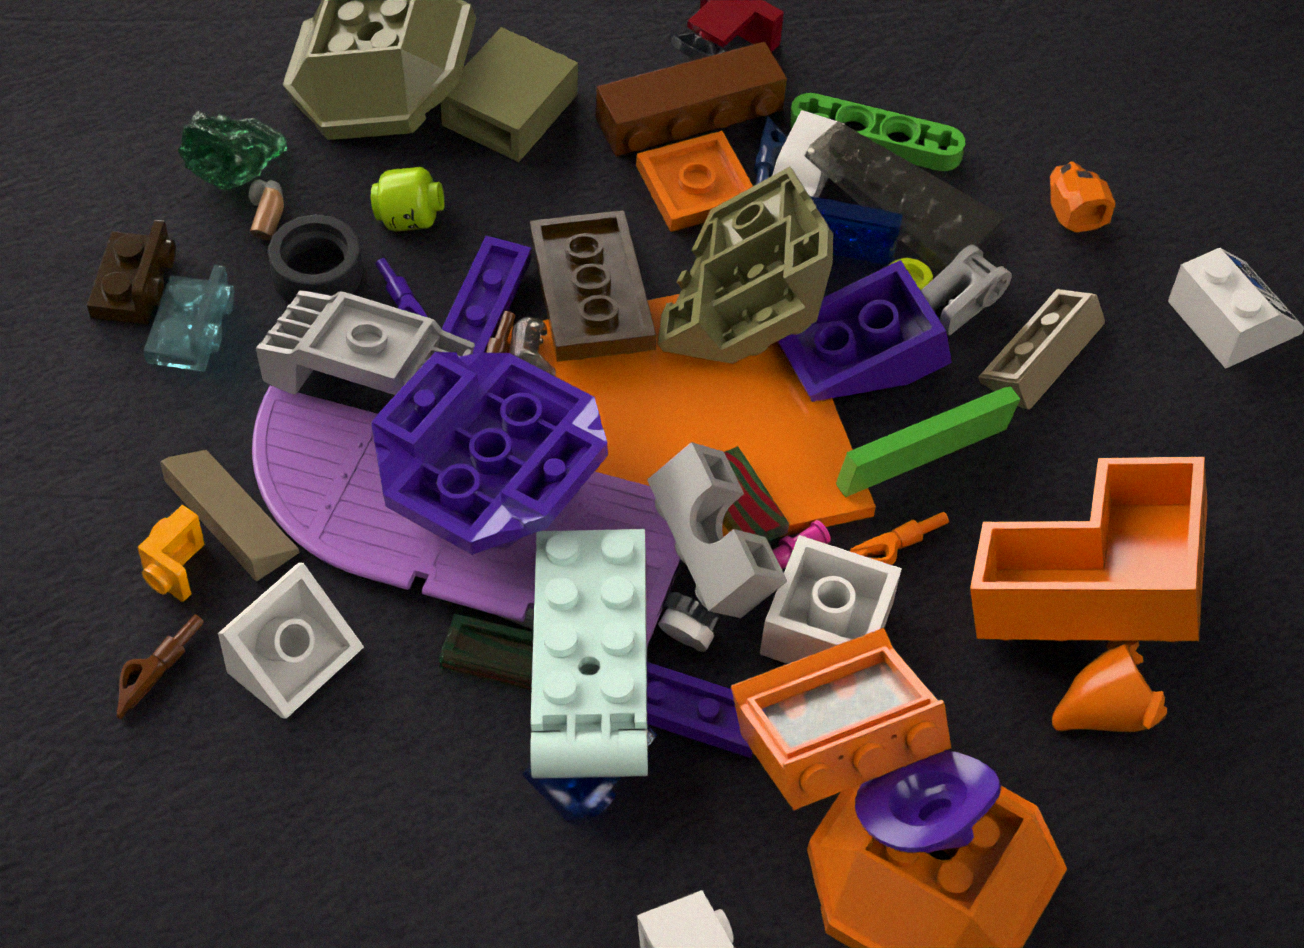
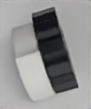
(688, 621)

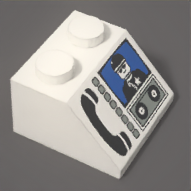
(1231, 307)

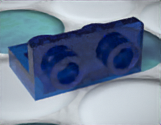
(861, 230)

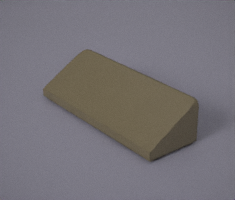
(1045, 345)
(228, 512)

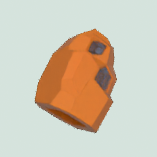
(1080, 198)

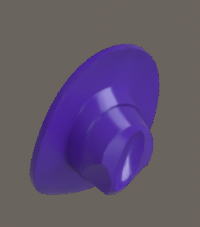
(928, 802)

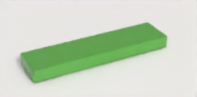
(927, 441)

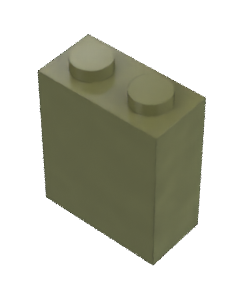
(510, 94)

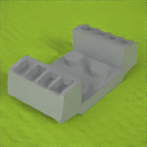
(350, 341)

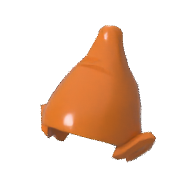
(1111, 695)

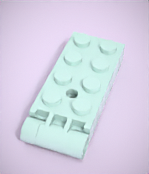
(589, 655)

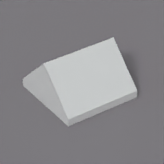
(288, 642)

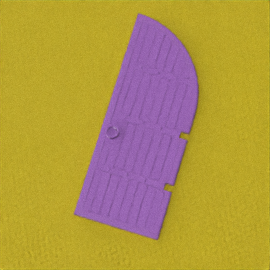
(326, 493)

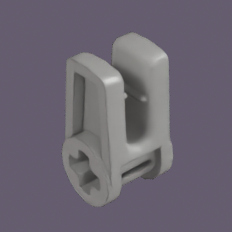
(974, 282)

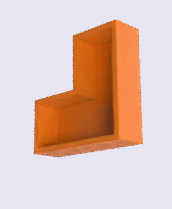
(1108, 578)

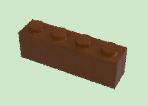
(690, 98)

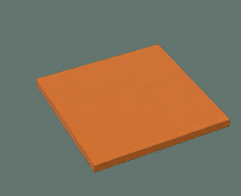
(666, 400)

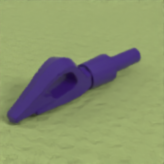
(399, 289)

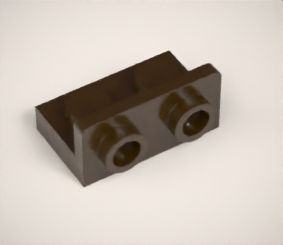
(132, 275)

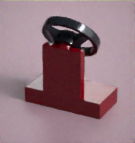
(724, 19)

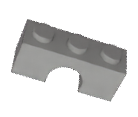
(692, 497)

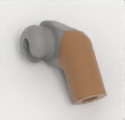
(270, 201)

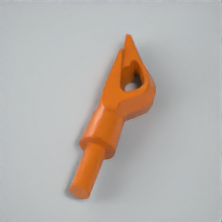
(899, 538)

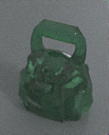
(228, 150)

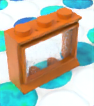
(839, 718)

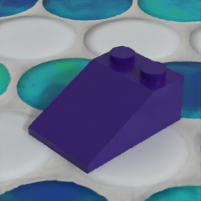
(869, 338)

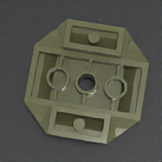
(378, 63)

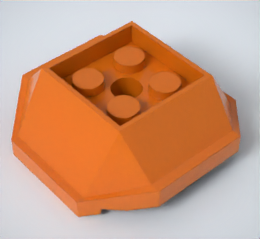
(900, 899)

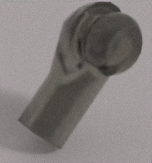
(526, 341)

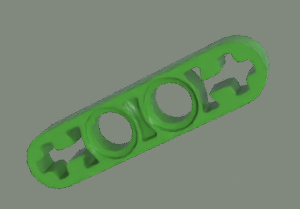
(882, 122)

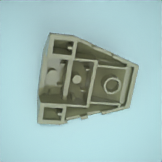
(754, 274)

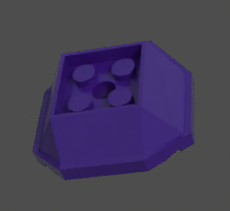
(485, 448)

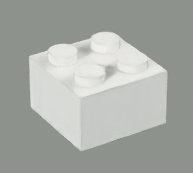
(826, 600)

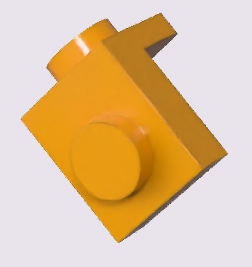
(168, 549)

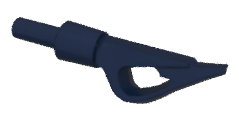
(768, 150)

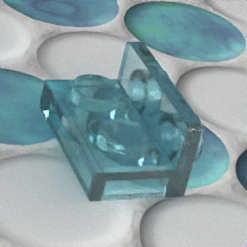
(190, 321)

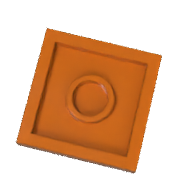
(692, 178)

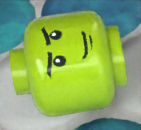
(407, 199)

